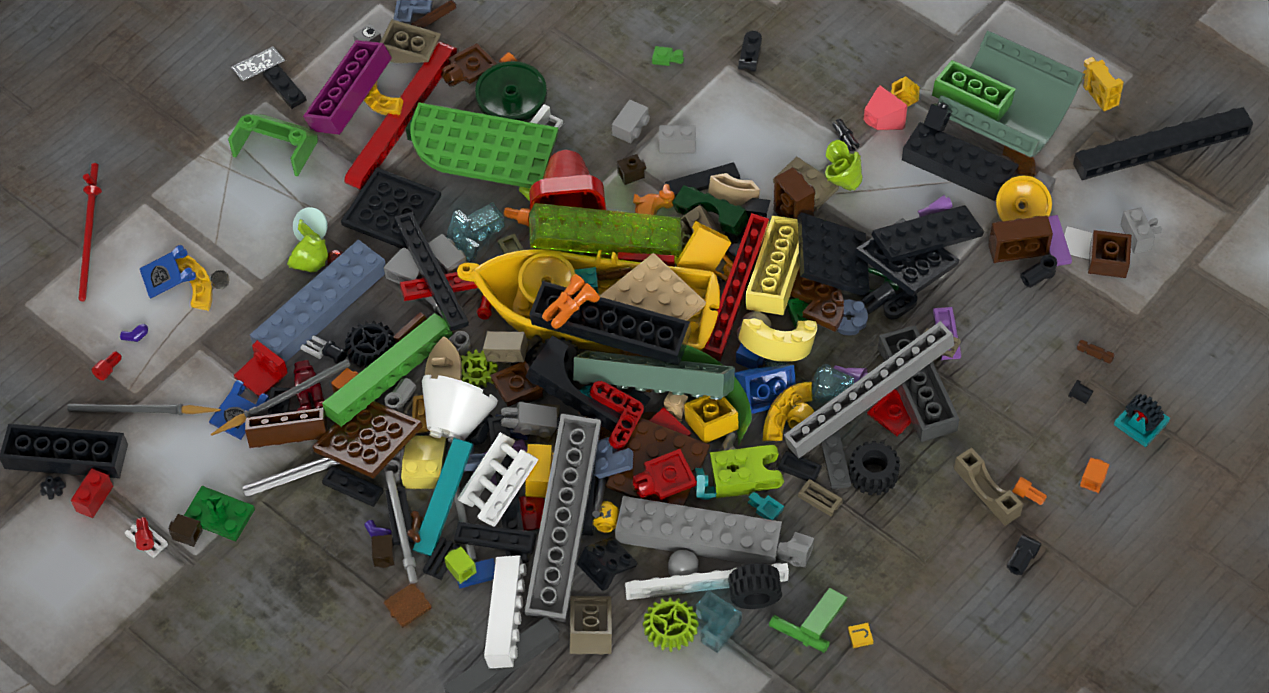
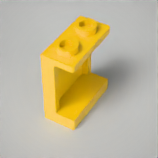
(703, 249)

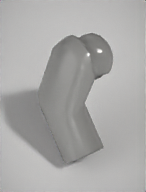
(729, 441)

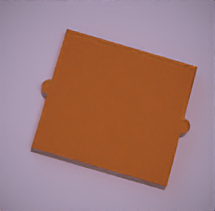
(407, 605)

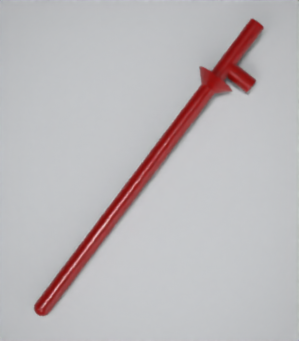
(92, 191)

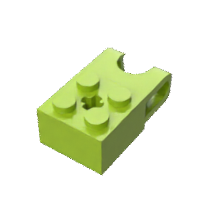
(743, 470)

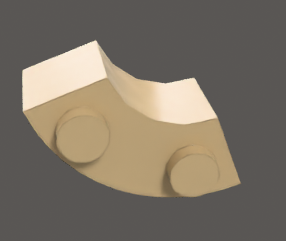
(732, 189)

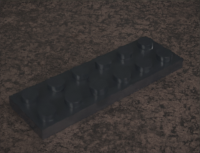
(927, 233)

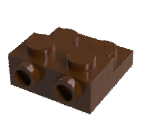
(514, 385)

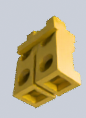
(1101, 84)

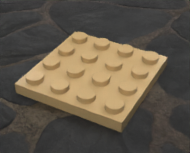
(656, 289)

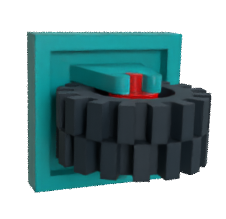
(1142, 419)

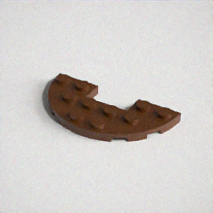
(824, 302)

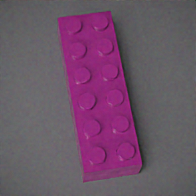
(347, 87)

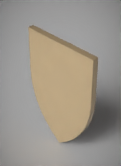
(444, 361)

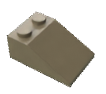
(409, 42)
(590, 625)

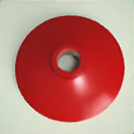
(532, 518)

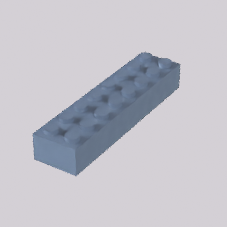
(320, 301)

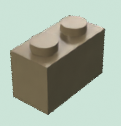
(505, 346)

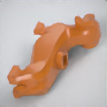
(653, 202)

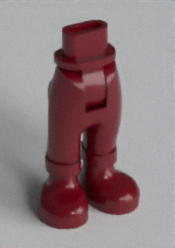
(303, 372)

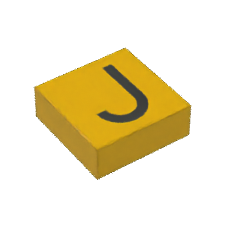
(860, 635)

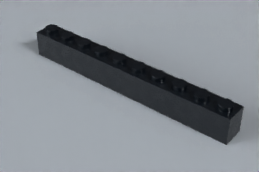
(1162, 143)

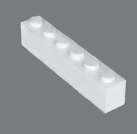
(504, 612)

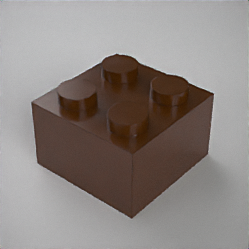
(1109, 254)

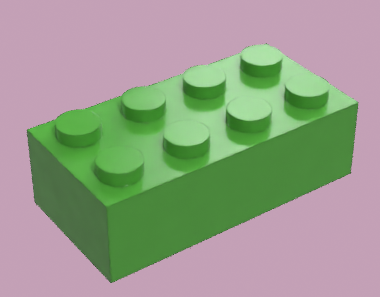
(974, 90)

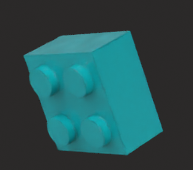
(589, 276)

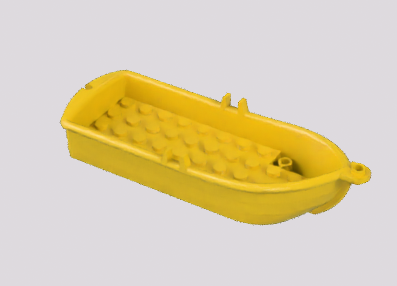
(500, 286)

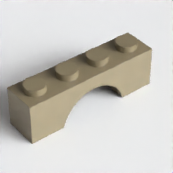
(974, 473)

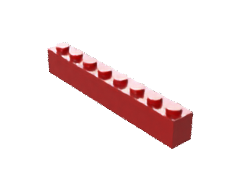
(736, 285)

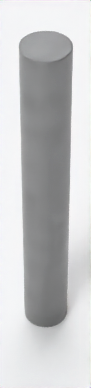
(598, 497)

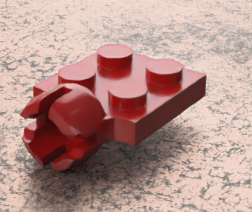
(664, 476)

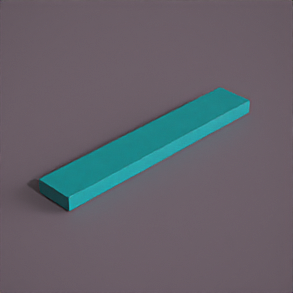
(443, 496)

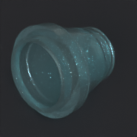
(829, 383)

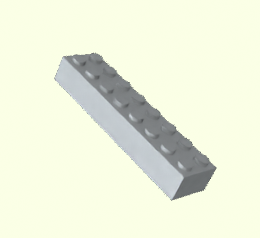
(698, 530)

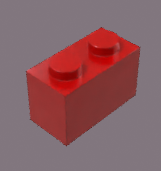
(92, 493)

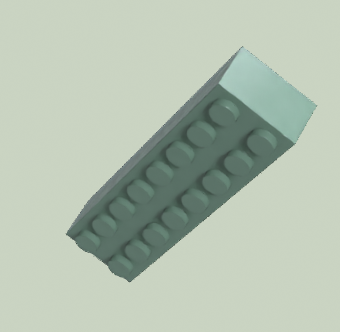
(654, 374)

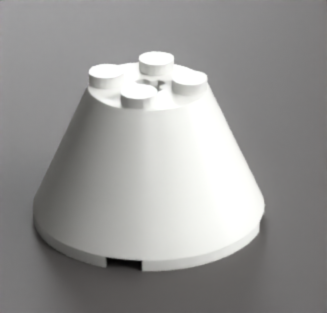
(454, 407)

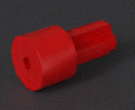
(105, 367)
(143, 537)

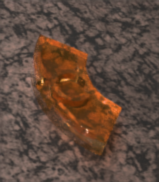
(1026, 163)

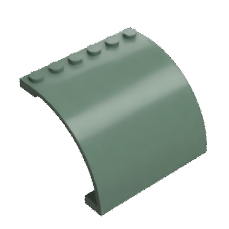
(1039, 101)

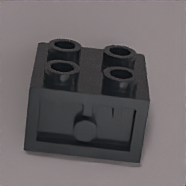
(604, 561)

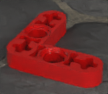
(626, 413)

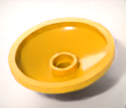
(1023, 190)
(543, 267)

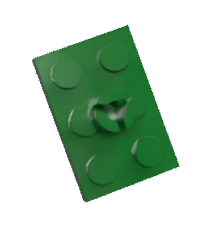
(220, 513)

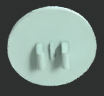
(314, 219)

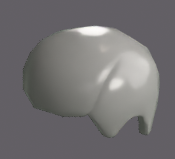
(683, 563)

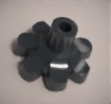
(52, 486)

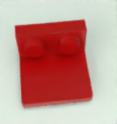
(262, 370)

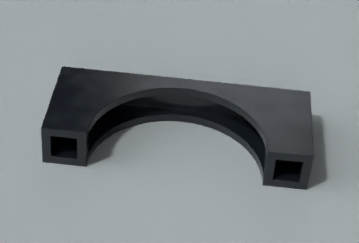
(550, 375)

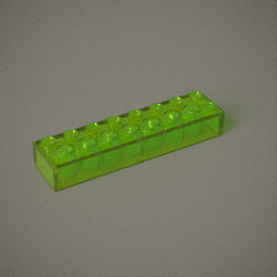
(603, 230)

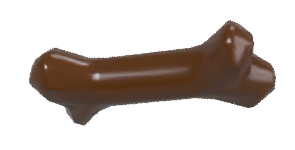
(414, 531)

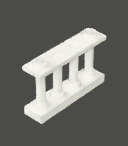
(507, 487)

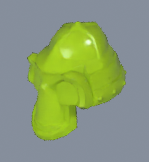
(845, 167)
(310, 252)

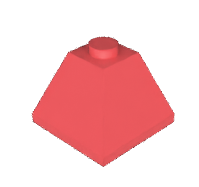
(885, 111)

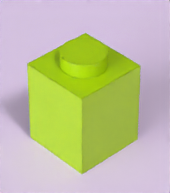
(460, 564)

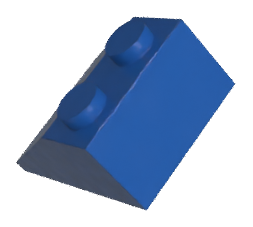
(765, 384)

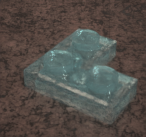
(458, 233)

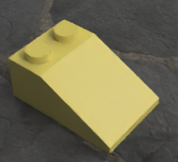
(423, 462)

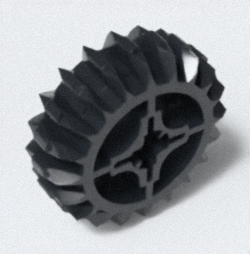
(365, 342)

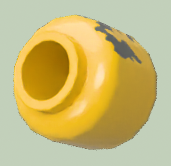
(608, 517)

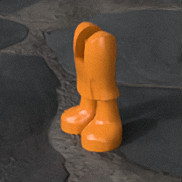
(565, 305)

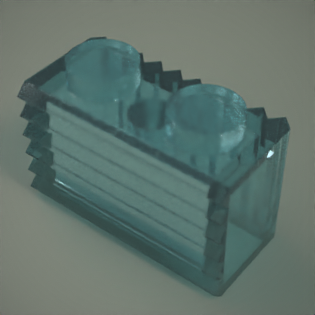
(485, 222)

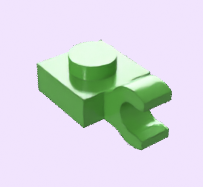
(665, 56)

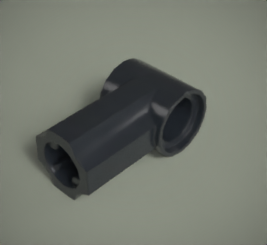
(1039, 271)
(1025, 551)

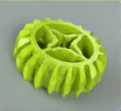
(683, 630)

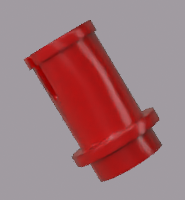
(484, 310)

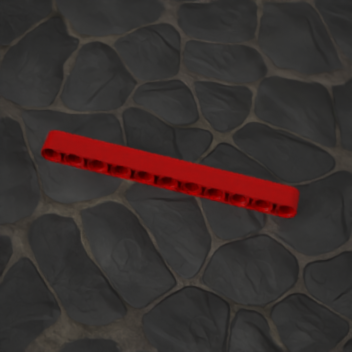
(395, 125)

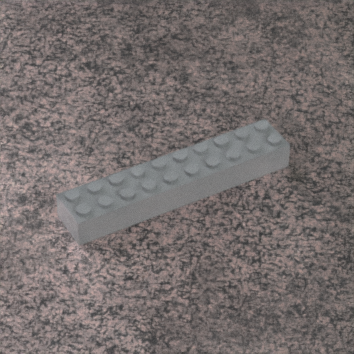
(563, 518)

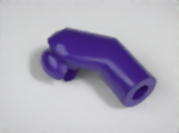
(136, 334)
(373, 530)

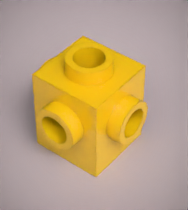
(906, 90)

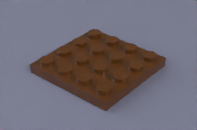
(368, 439)
(653, 441)

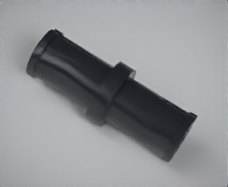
(845, 135)

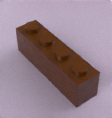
(285, 427)

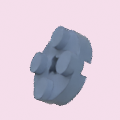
(857, 322)

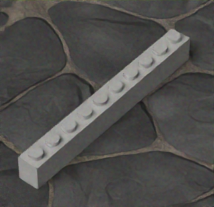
(869, 389)

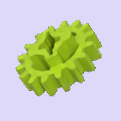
(477, 369)

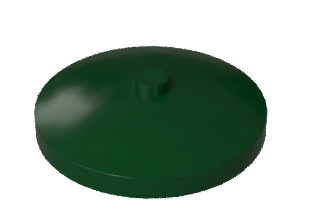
(511, 91)

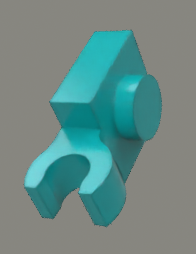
(766, 508)

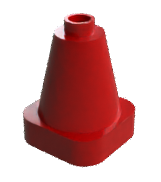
(568, 184)

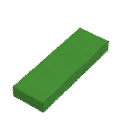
(823, 613)

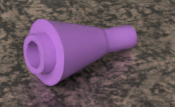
(937, 206)
(857, 373)

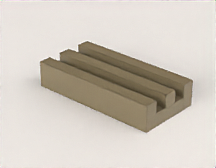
(818, 500)

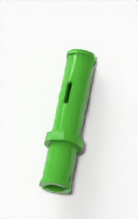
(794, 631)

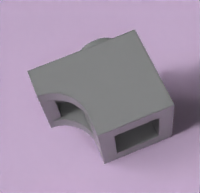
(796, 550)

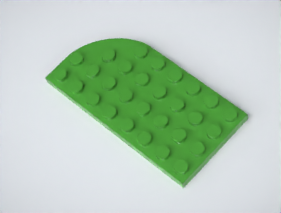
(482, 145)

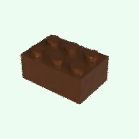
(793, 195)
(1020, 238)

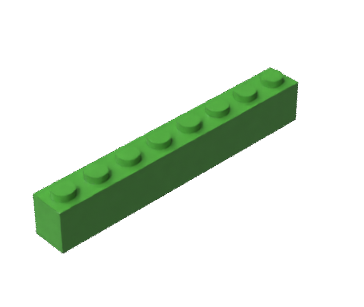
(386, 370)

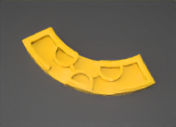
(381, 103)
(201, 284)
(781, 406)

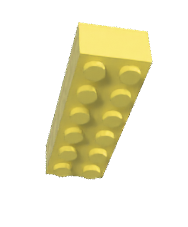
(775, 268)

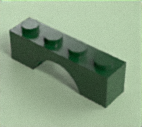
(731, 217)

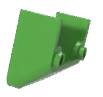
(297, 135)

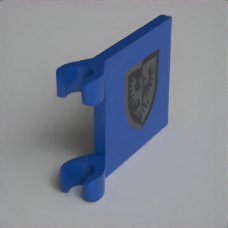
(165, 273)
(234, 406)

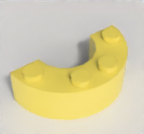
(777, 344)

